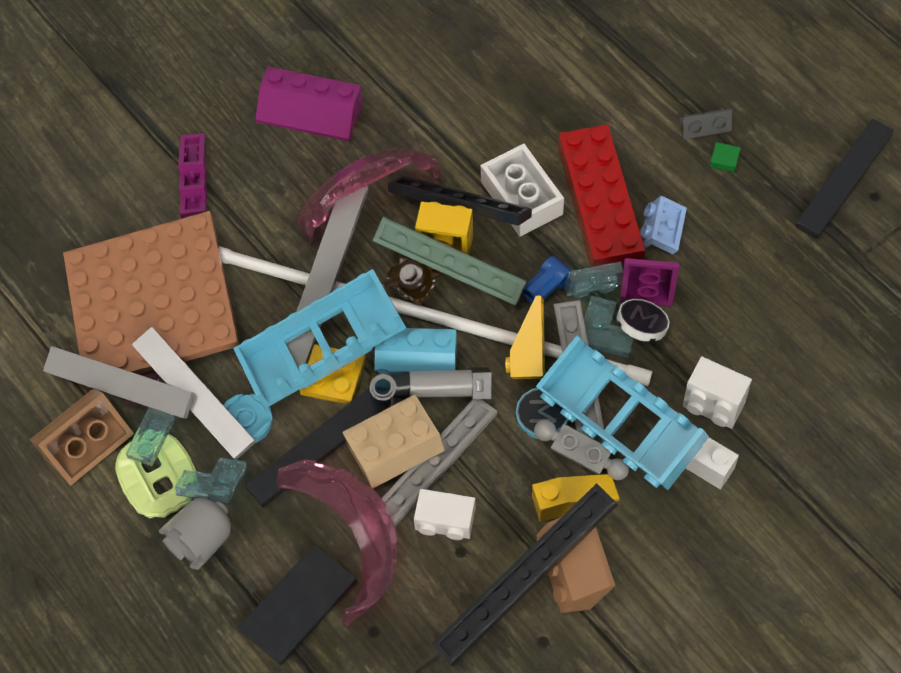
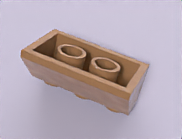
(82, 436)
(581, 575)

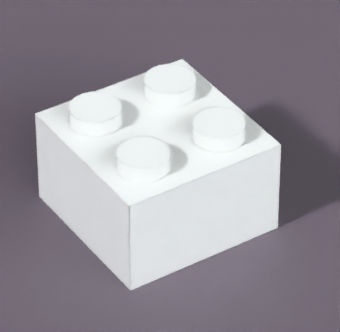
(716, 392)

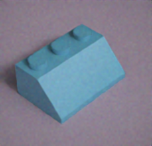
(416, 351)

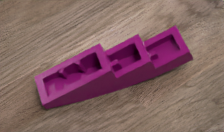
(192, 174)

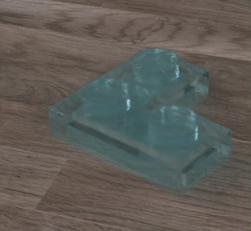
(600, 332)
(216, 486)

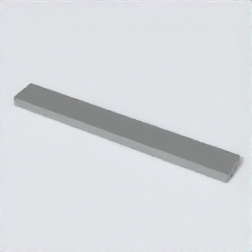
(328, 264)

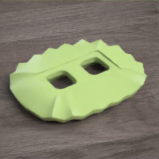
(138, 484)

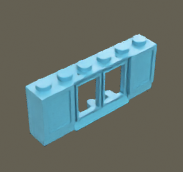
(270, 362)
(578, 380)

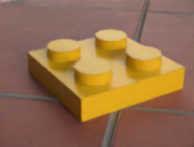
(340, 384)

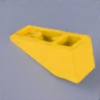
(528, 349)
(560, 494)

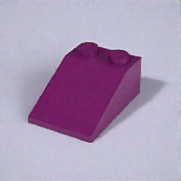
(649, 281)

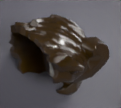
(412, 279)

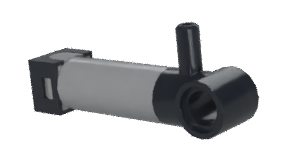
(433, 383)

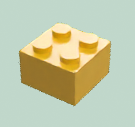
(446, 224)

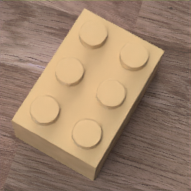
(393, 441)

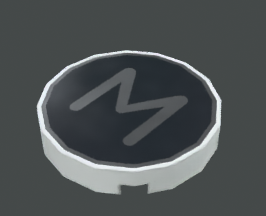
(643, 320)

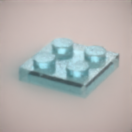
(591, 279)

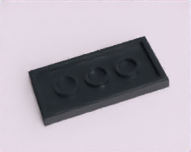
(297, 604)

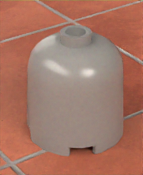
(197, 531)

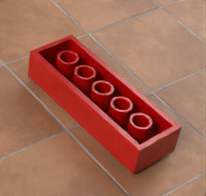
(600, 196)

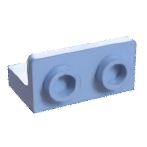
(663, 224)

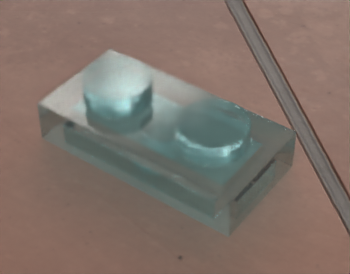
(150, 436)

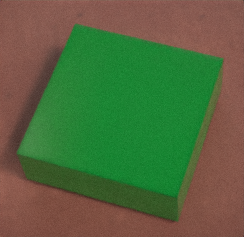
(725, 157)

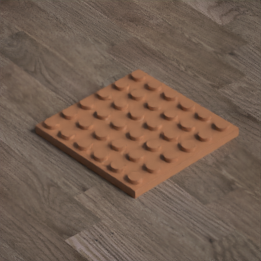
(154, 279)

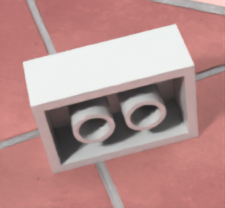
(522, 181)

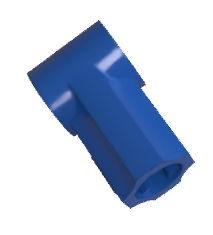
(550, 277)

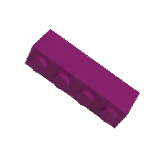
(308, 103)

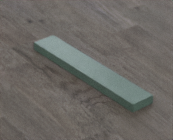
(449, 260)

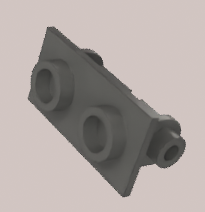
(706, 123)

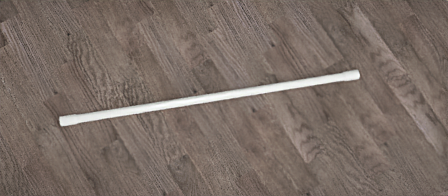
(229, 257)

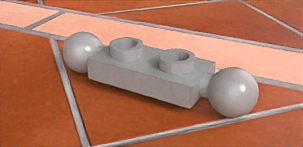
(581, 449)

